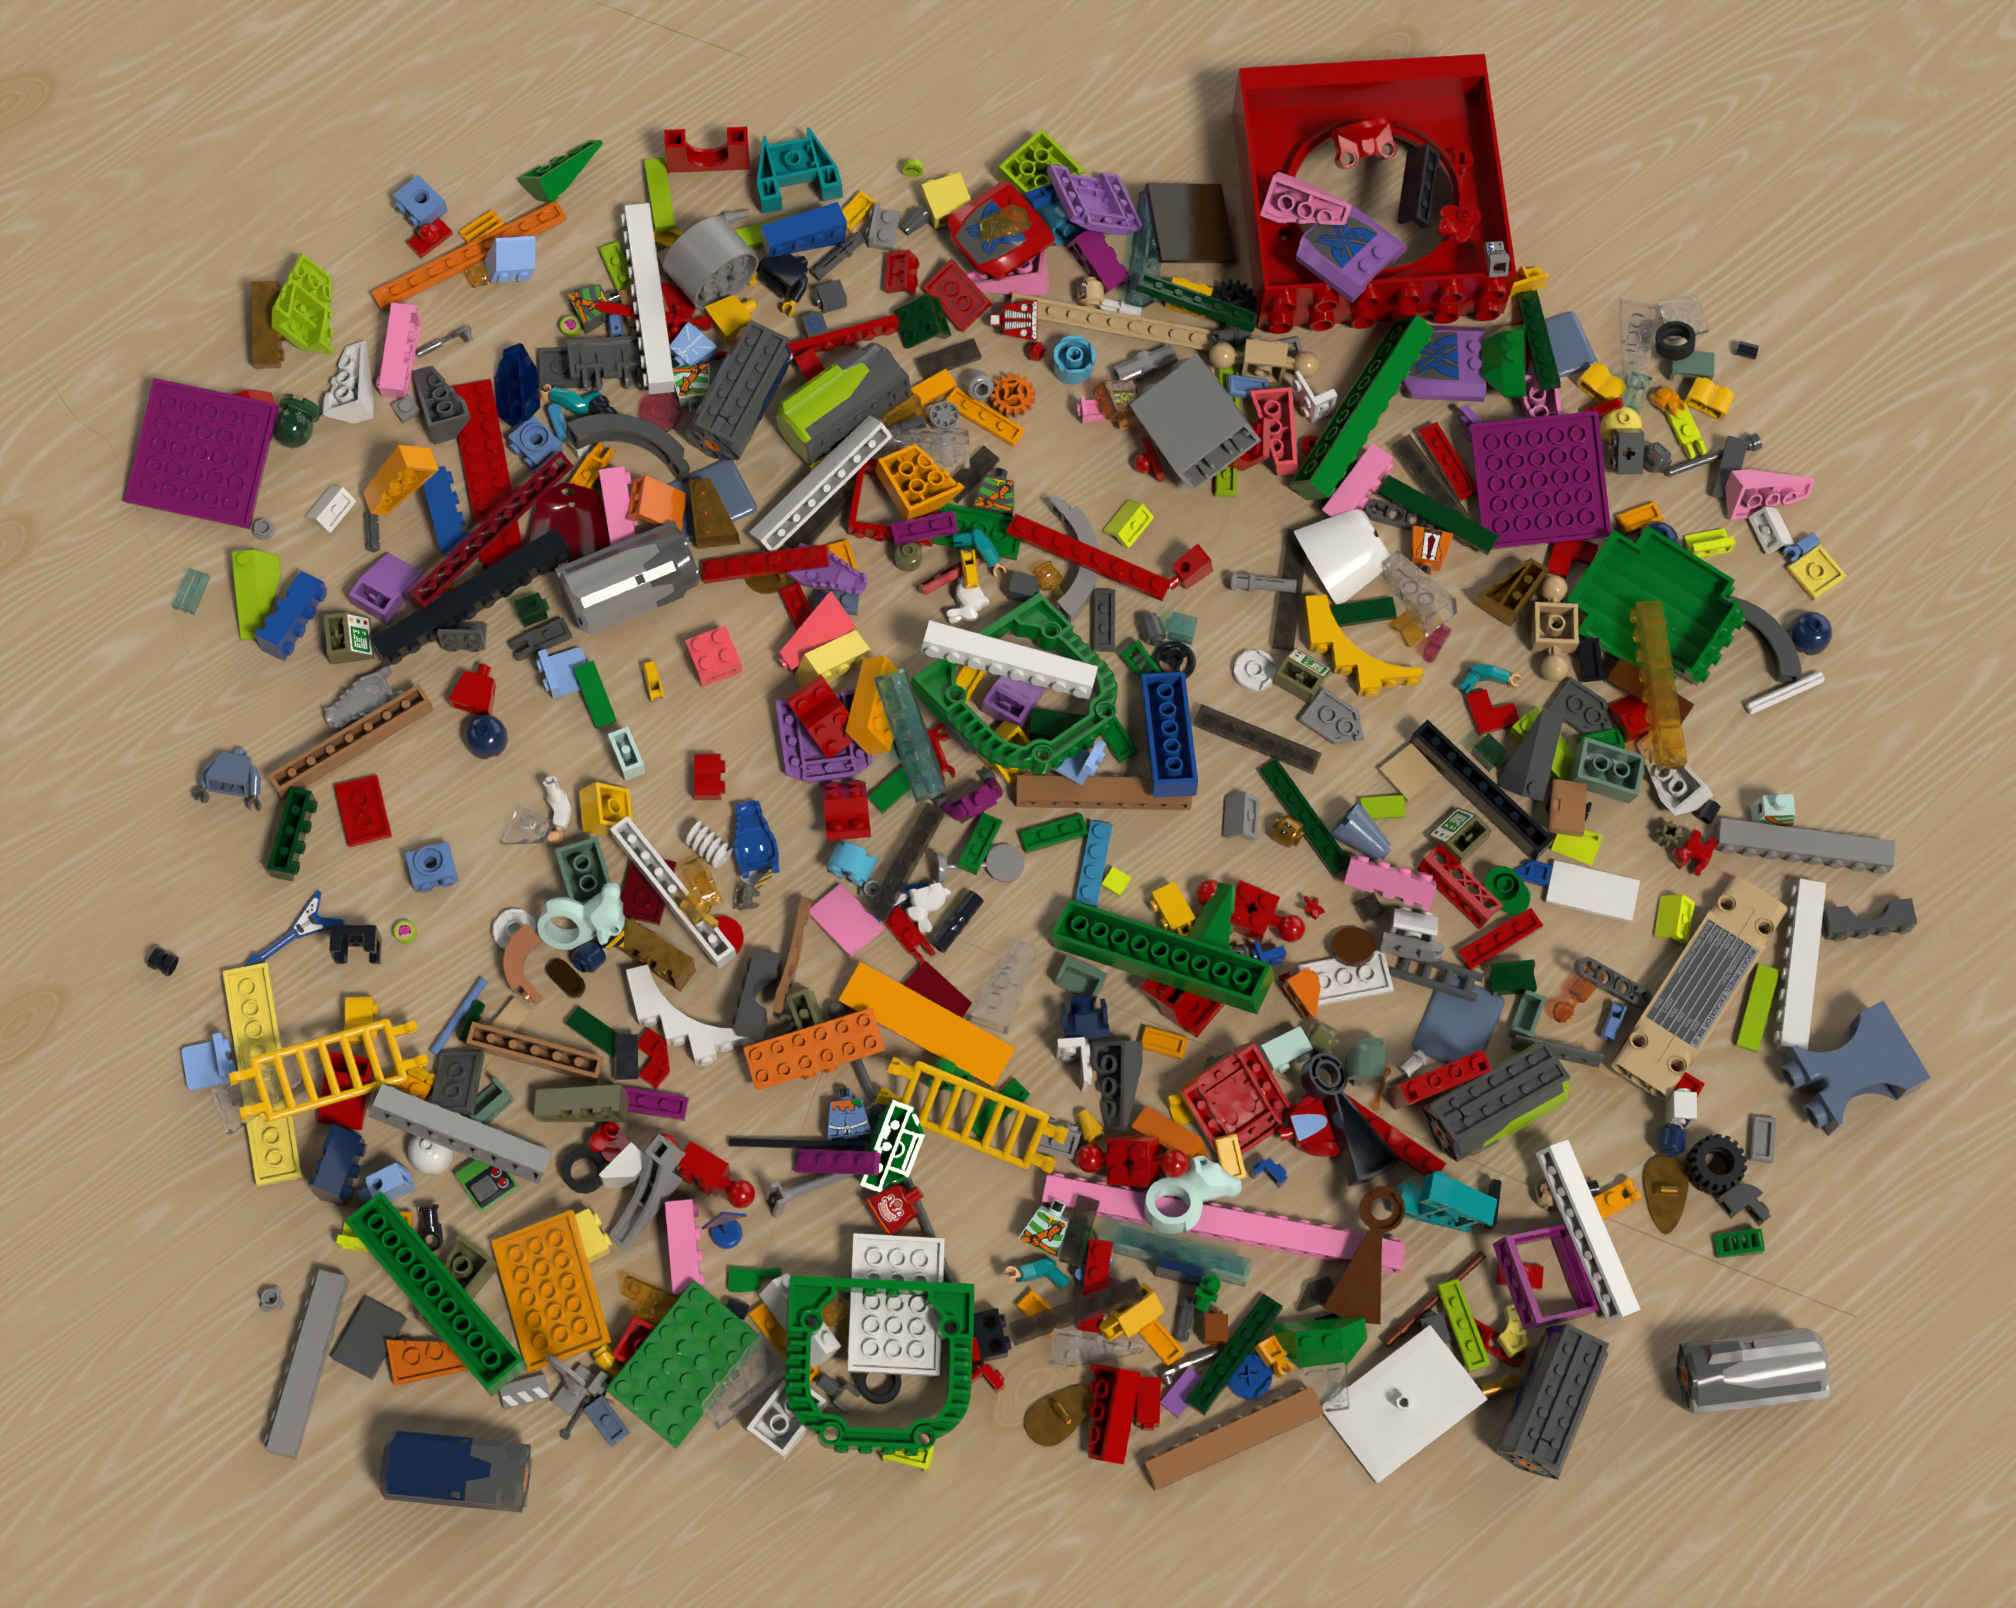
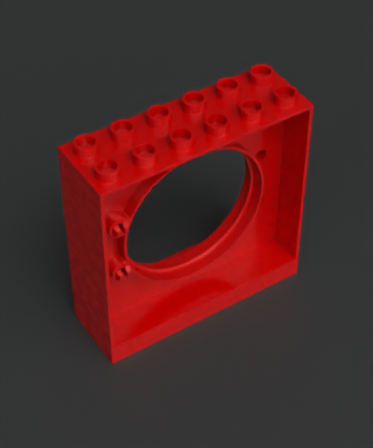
(1428, 100)

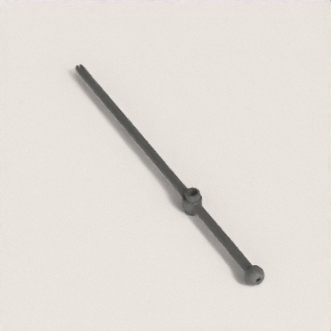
(874, 1109)

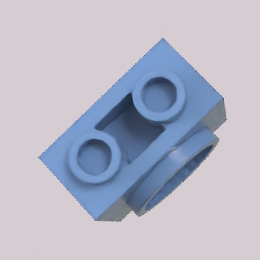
(408, 200)
(522, 442)
(426, 879)

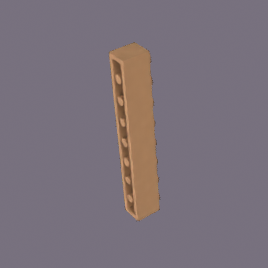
(351, 741)
(1096, 793)
(1233, 1438)

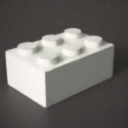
(776, 1424)

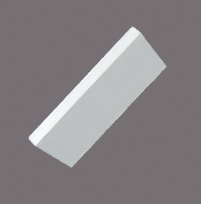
(1592, 891)
(1349, 983)

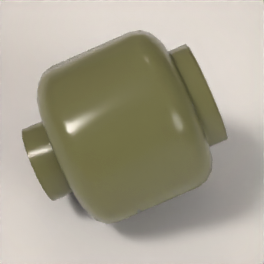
(908, 556)
(1323, 1037)

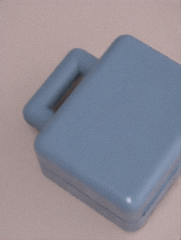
(1569, 345)
(730, 488)
(1457, 1026)

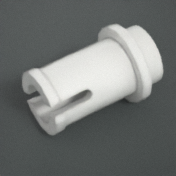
(1413, 1063)

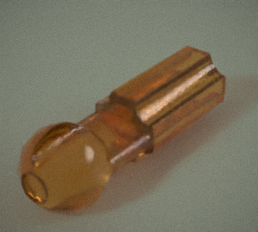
(1579, 993)

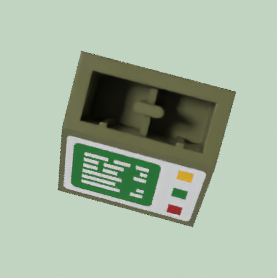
(348, 637)
(1301, 675)
(1461, 834)

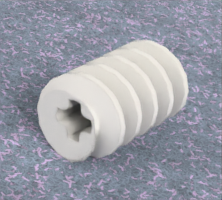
(707, 845)

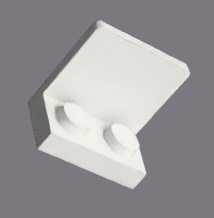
(1312, 407)
(1072, 1048)

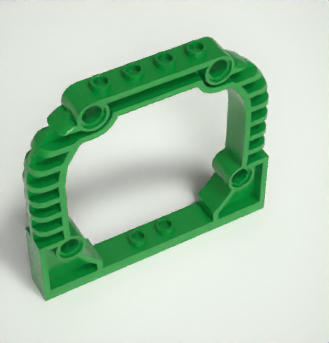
(1044, 623)
(948, 1301)

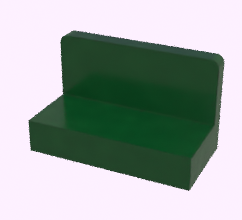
(1512, 977)

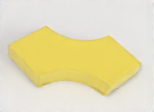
(1514, 1338)

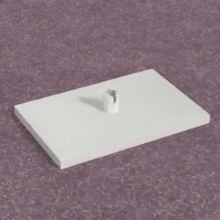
(899, 1331)
(1405, 1404)

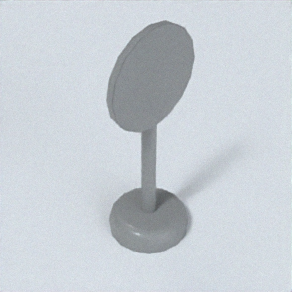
(1002, 862)

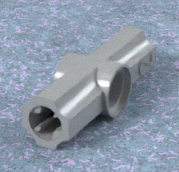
(1146, 364)

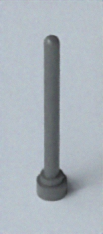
(1753, 445)

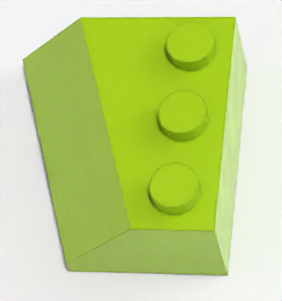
(1028, 165)

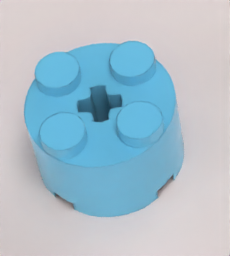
(1074, 360)
(851, 862)

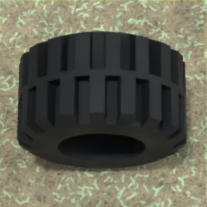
(1728, 1152)

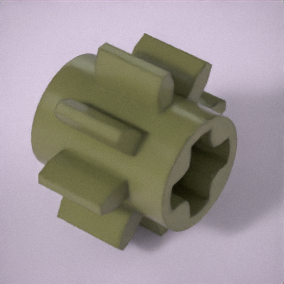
(1667, 829)

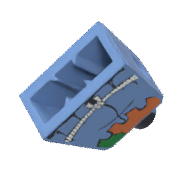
(848, 1118)

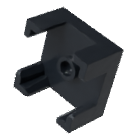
(355, 936)

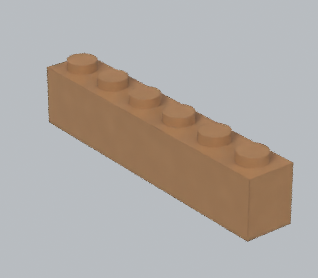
(535, 1052)

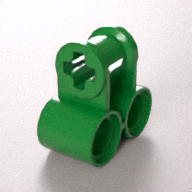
(949, 1067)

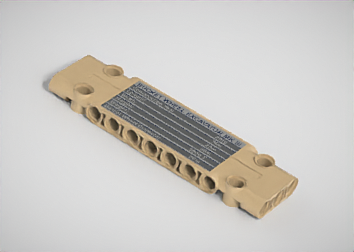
(1699, 988)

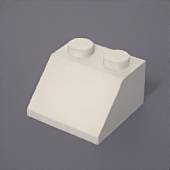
(1413, 924)
(624, 1169)

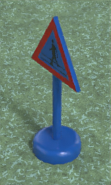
(725, 1229)

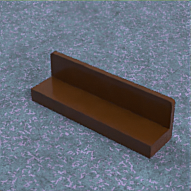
(1627, 677)

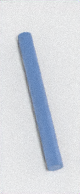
(459, 1015)

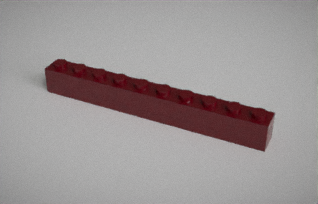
(488, 530)

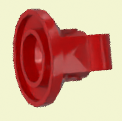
(1363, 141)

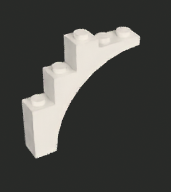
(678, 1028)

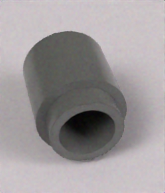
(1152, 629)

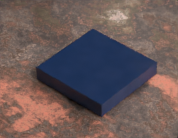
(1179, 1272)

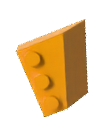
(916, 482)

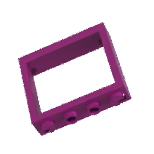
(1519, 1283)

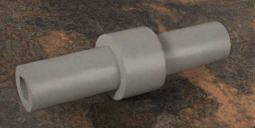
(731, 217)

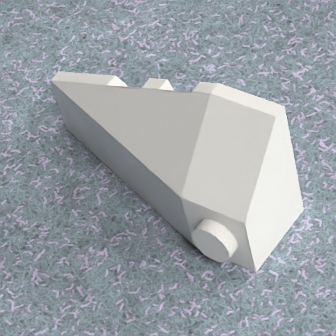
(351, 391)
(1677, 788)

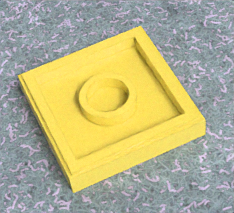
(1816, 572)

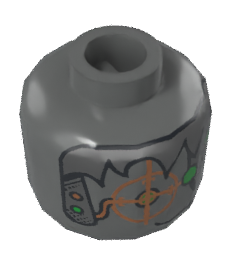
(1656, 457)

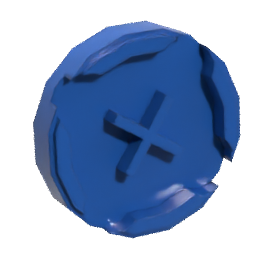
(1251, 1379)

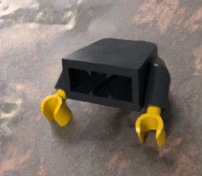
(785, 276)

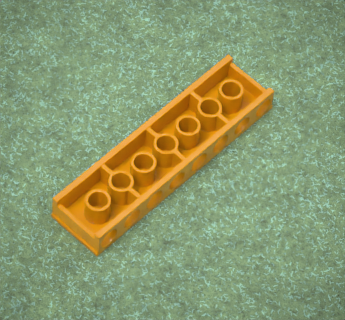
(927, 1024)

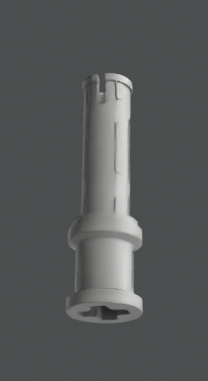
(1253, 582)

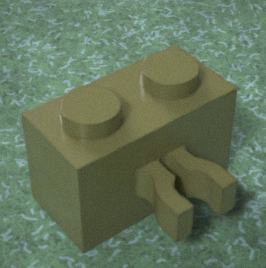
(804, 1011)

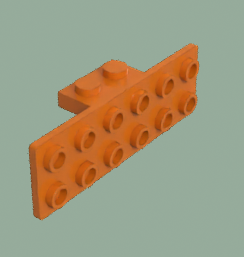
(814, 1049)

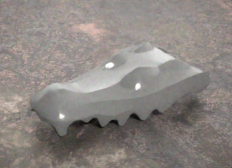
(363, 698)

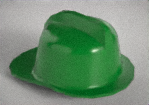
(1508, 889)

